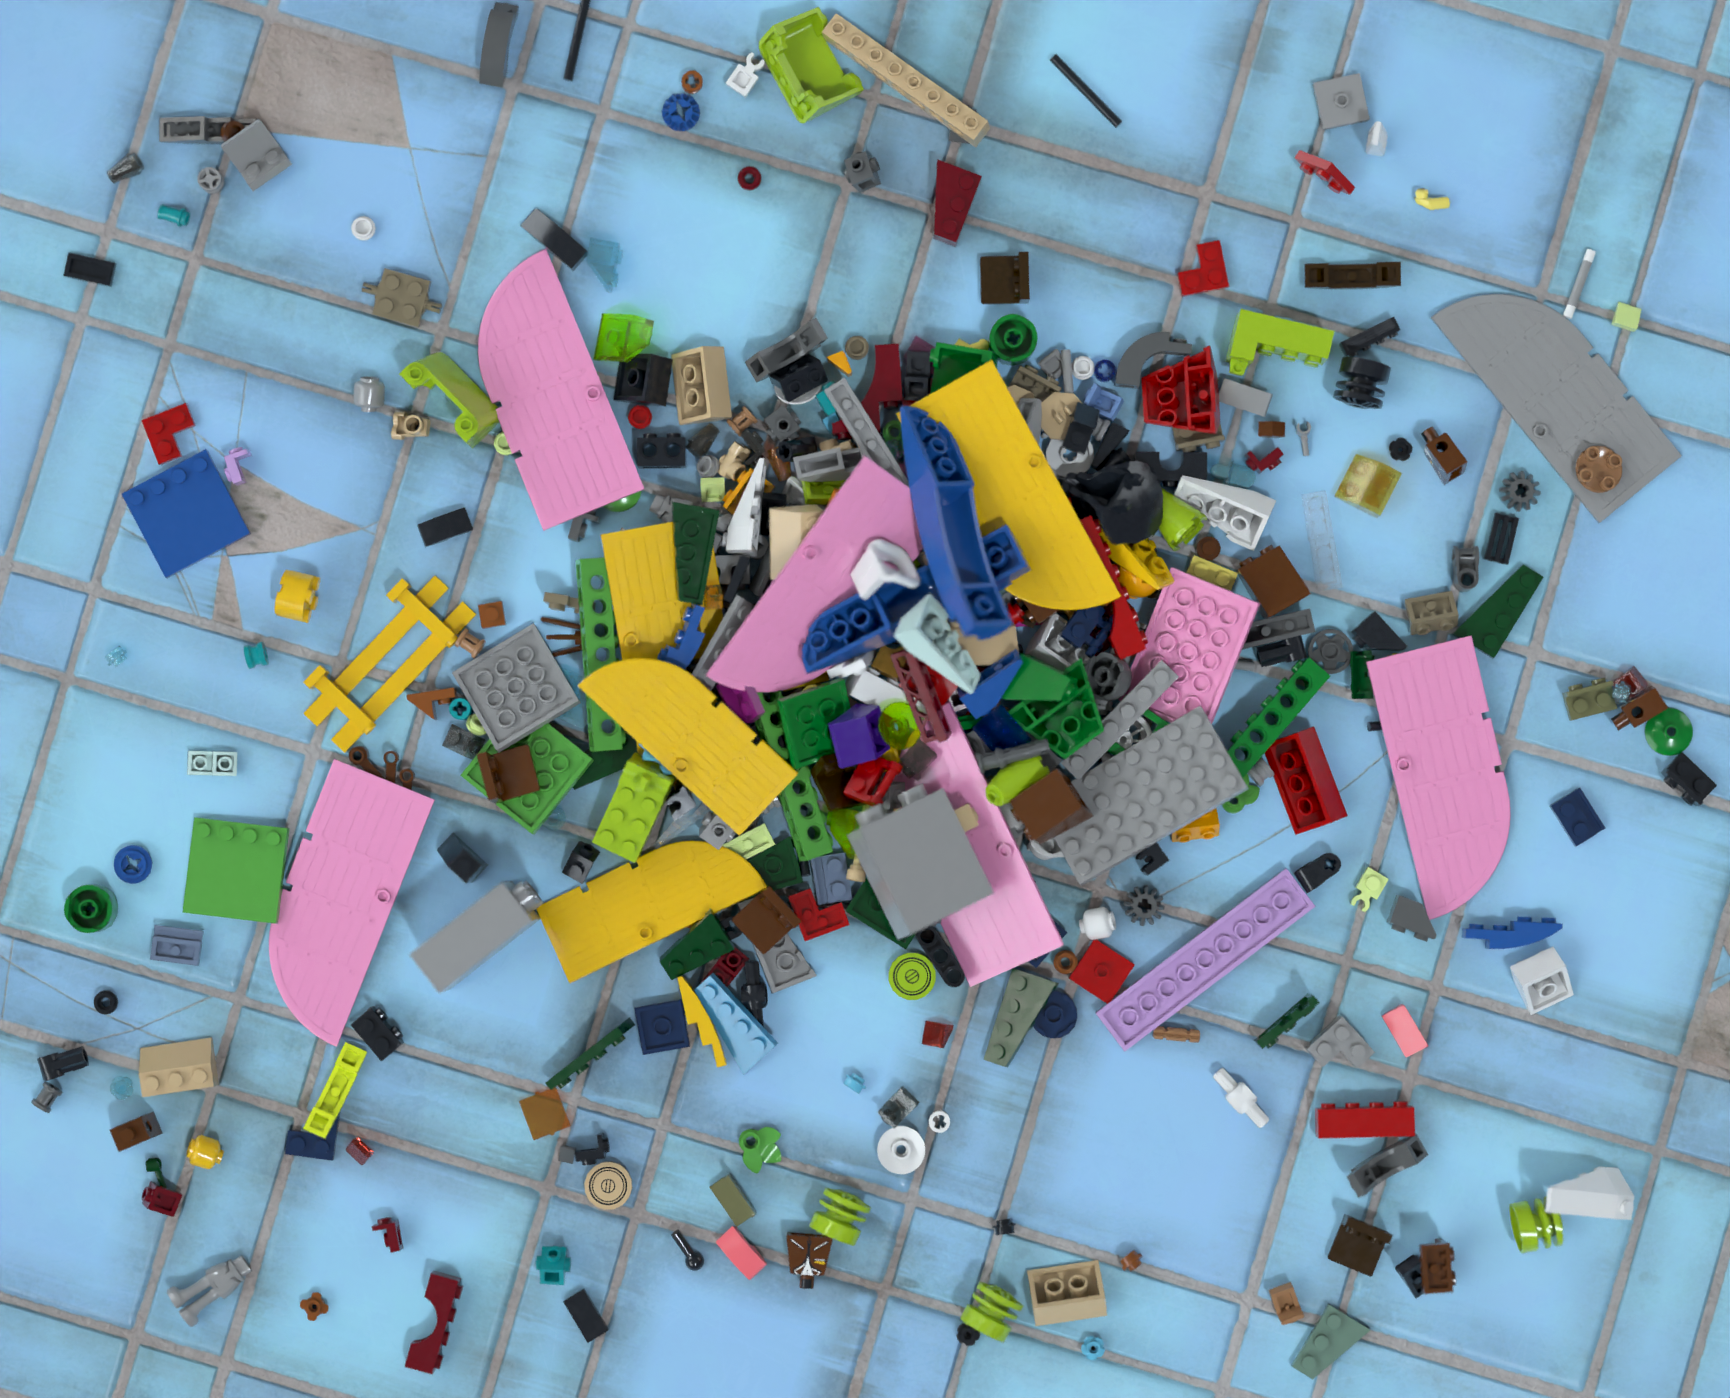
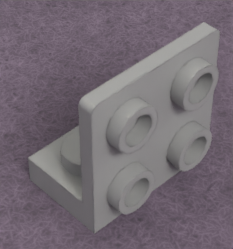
(256, 154)

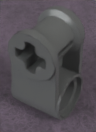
(1466, 566)

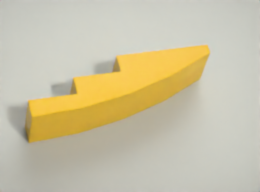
(697, 1014)

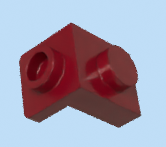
(1270, 461)

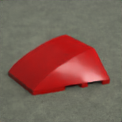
(1184, 394)

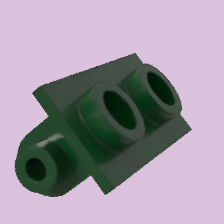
(1360, 682)

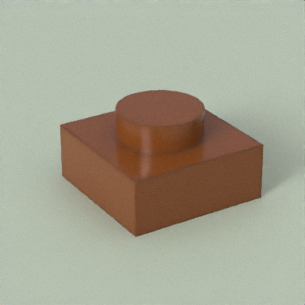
(492, 615)

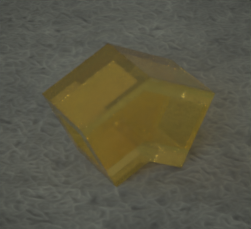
(713, 597)

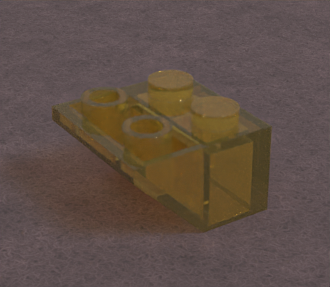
(1368, 485)

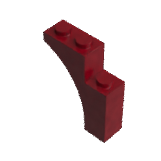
(884, 389)

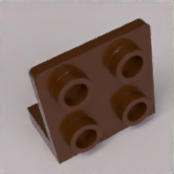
(508, 774)
(766, 920)
(1436, 1267)

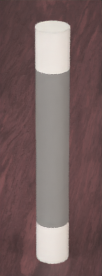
(1579, 283)

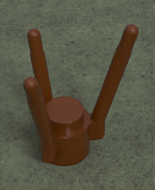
(577, 636)

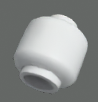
(1098, 923)

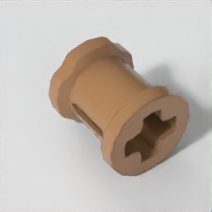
(745, 413)
(470, 643)

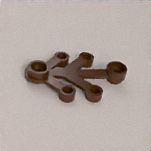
(390, 766)

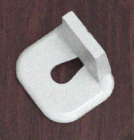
(872, 572)

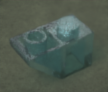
(603, 260)

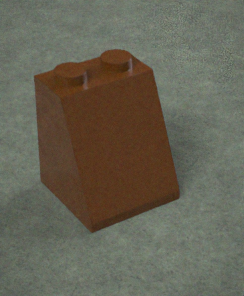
(1272, 581)
(1049, 807)

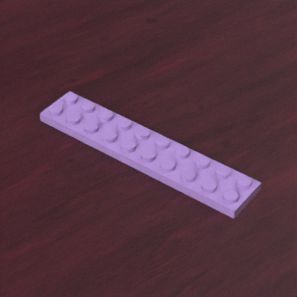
(1205, 959)

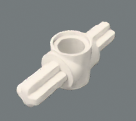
(1241, 1097)

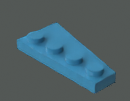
(736, 1025)

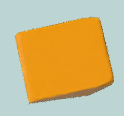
(840, 361)

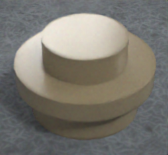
(856, 347)

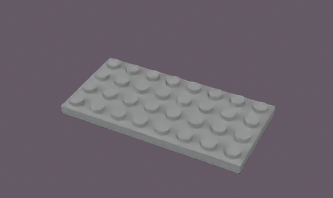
(1149, 794)

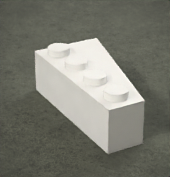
(875, 691)

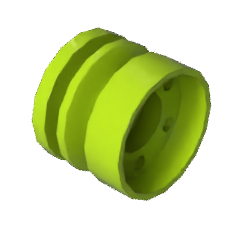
(840, 1215)
(1535, 1224)
(991, 1312)

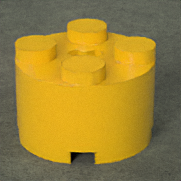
(297, 596)

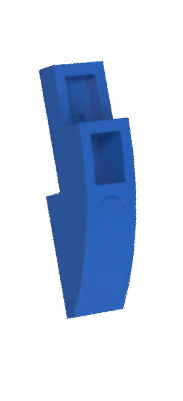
(687, 639)
(1520, 934)

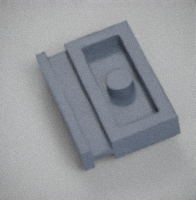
(830, 878)
(176, 945)

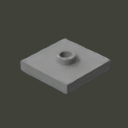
(1341, 101)

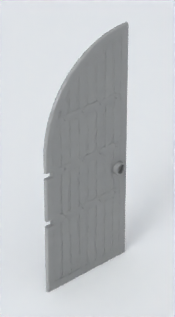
(1557, 392)

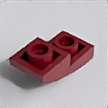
(728, 966)

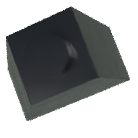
(461, 859)

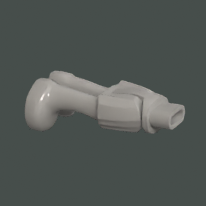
(663, 508)
(221, 1277)

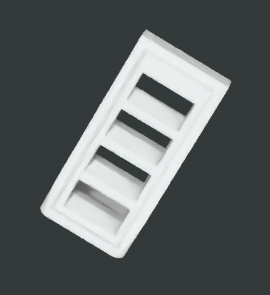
(1376, 140)

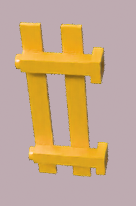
(416, 609)

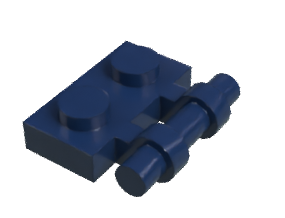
(1081, 625)

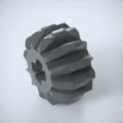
(1512, 486)
(1138, 911)

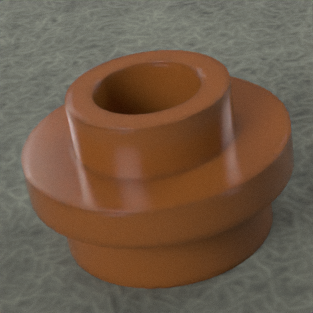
(1057, 962)
(1131, 1261)

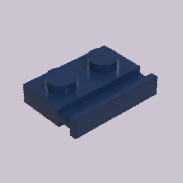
(1577, 817)

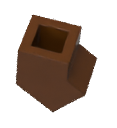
(1271, 429)

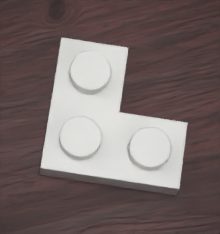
(852, 666)

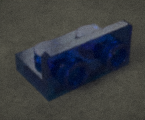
(1000, 730)

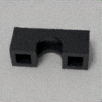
(1192, 465)

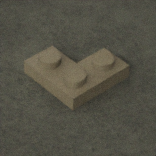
(559, 602)

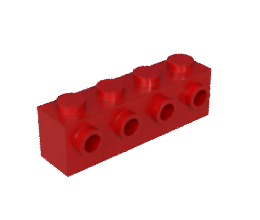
(1365, 1121)

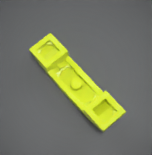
(335, 1091)

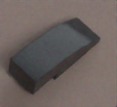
(554, 239)

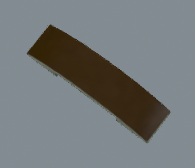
(1353, 275)

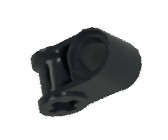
(1314, 874)

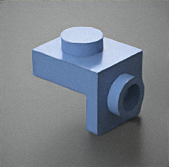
(1104, 401)

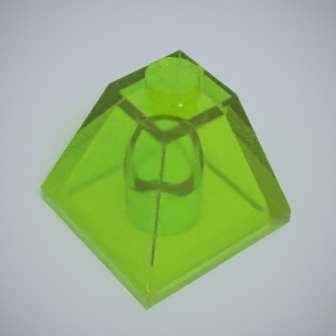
(622, 337)
(841, 824)

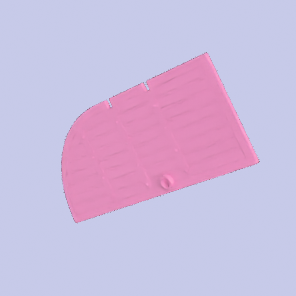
(551, 398)
(815, 578)
(1443, 768)
(342, 894)
(1013, 920)

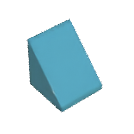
(828, 422)

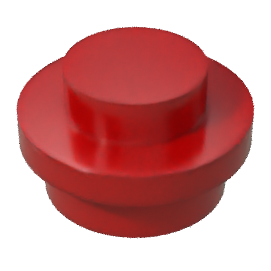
(640, 417)
(1015, 613)

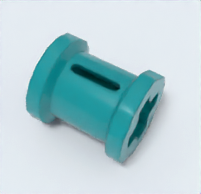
(456, 703)

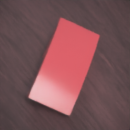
(741, 1253)

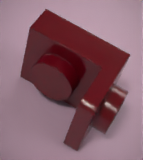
(161, 1199)
(393, 1236)

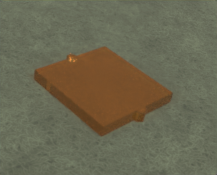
(544, 1113)

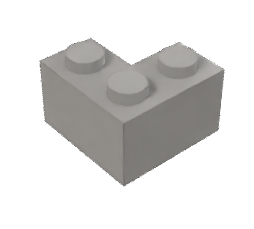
(1336, 1038)

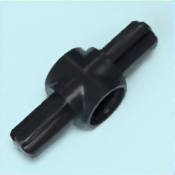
(754, 993)

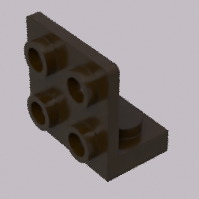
(1005, 279)
(832, 782)
(1358, 1245)

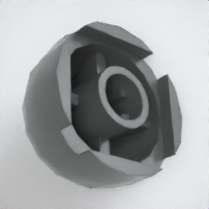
(1108, 676)

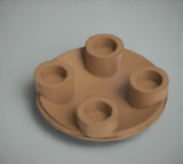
(1599, 469)

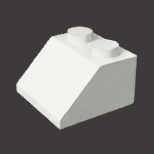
(1542, 980)

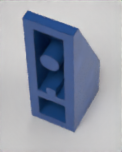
(991, 685)

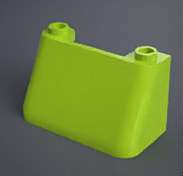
(807, 66)
(478, 412)

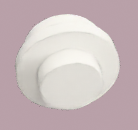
(363, 228)
(1082, 368)

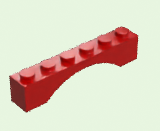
(1124, 635)

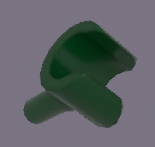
(155, 1165)

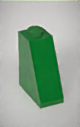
(1040, 682)

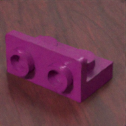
(743, 703)

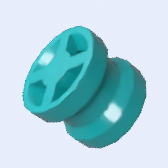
(256, 655)

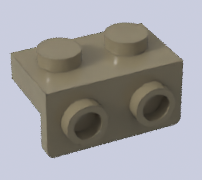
(1027, 378)

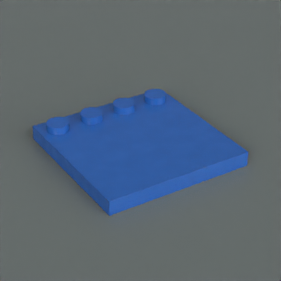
(186, 513)

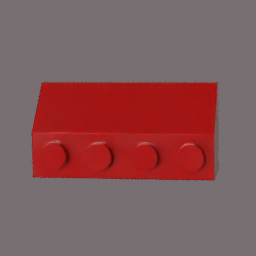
(1305, 781)

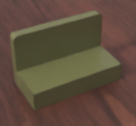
(733, 1199)

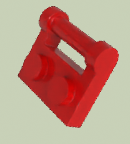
(866, 778)

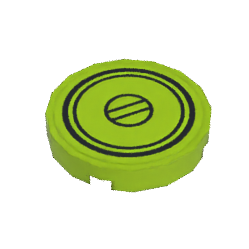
(912, 976)

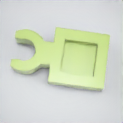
(1370, 885)

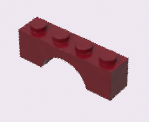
(425, 1352)

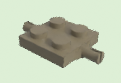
(401, 297)

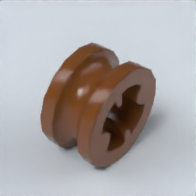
(686, 87)

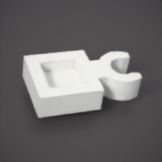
(743, 78)

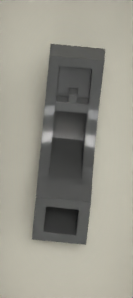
(497, 43)
(787, 351)
(1131, 363)
(1385, 1164)

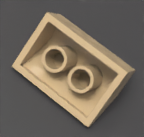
(701, 385)
(787, 531)
(988, 650)
(177, 1067)
(1067, 1293)

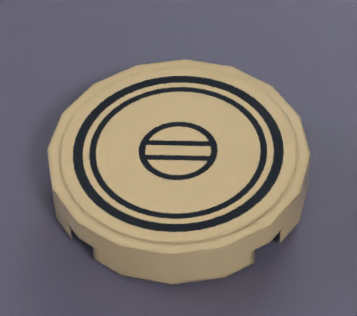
(608, 1185)

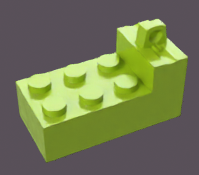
(1275, 336)
(634, 808)

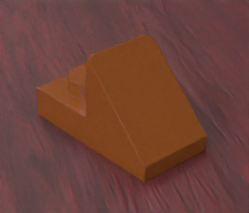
(426, 700)

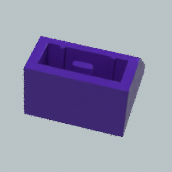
(858, 735)

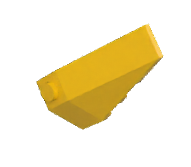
(1141, 561)

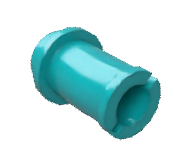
(174, 215)

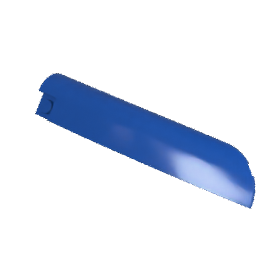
(949, 526)
(868, 624)

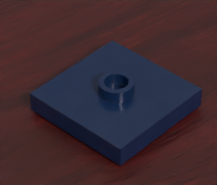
(662, 1027)

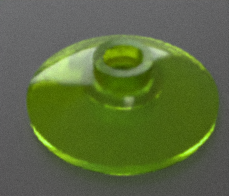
(907, 732)

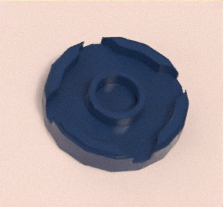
(1057, 1016)

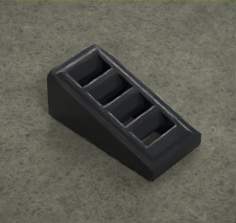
(1111, 440)

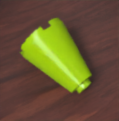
(1179, 521)
(1014, 780)

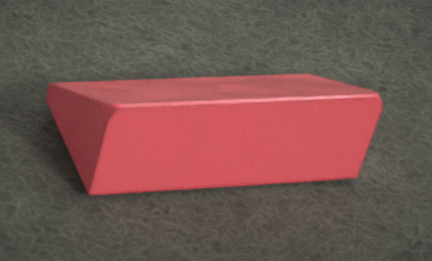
(1404, 1030)

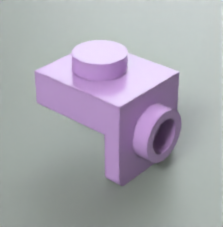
(233, 471)

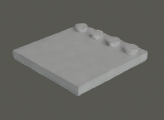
(516, 687)

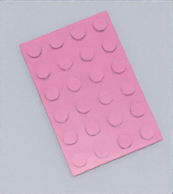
(1200, 637)

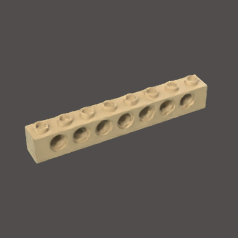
(906, 80)

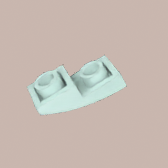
(212, 763)

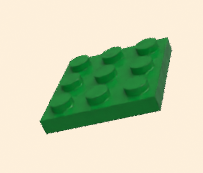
(807, 718)

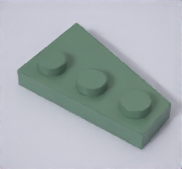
(1328, 1341)

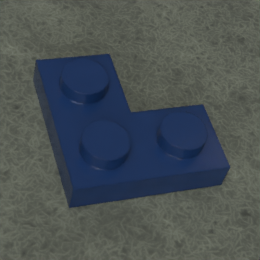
(312, 1146)

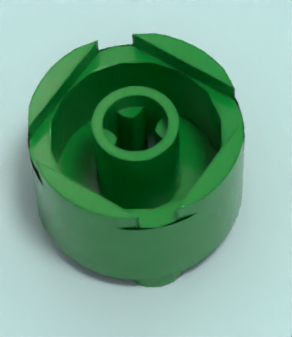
(1019, 328)
(82, 919)

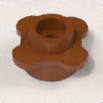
(318, 1301)

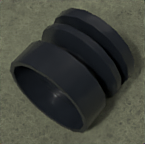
(1362, 381)

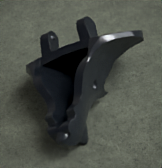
(1124, 498)

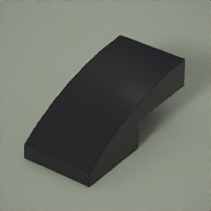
(918, 375)
(445, 527)

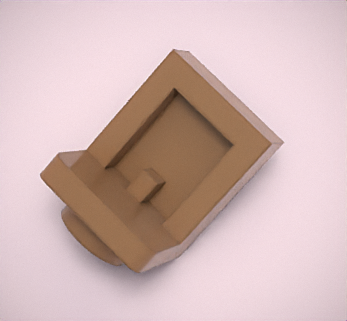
(1286, 1303)

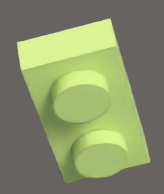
(751, 842)

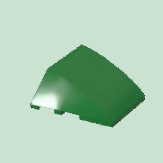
(1064, 723)

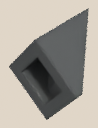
(567, 1154)

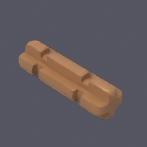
(1176, 1034)

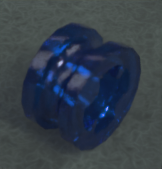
(1099, 376)

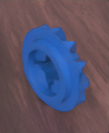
(676, 122)
(122, 862)

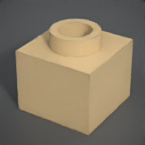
(967, 817)

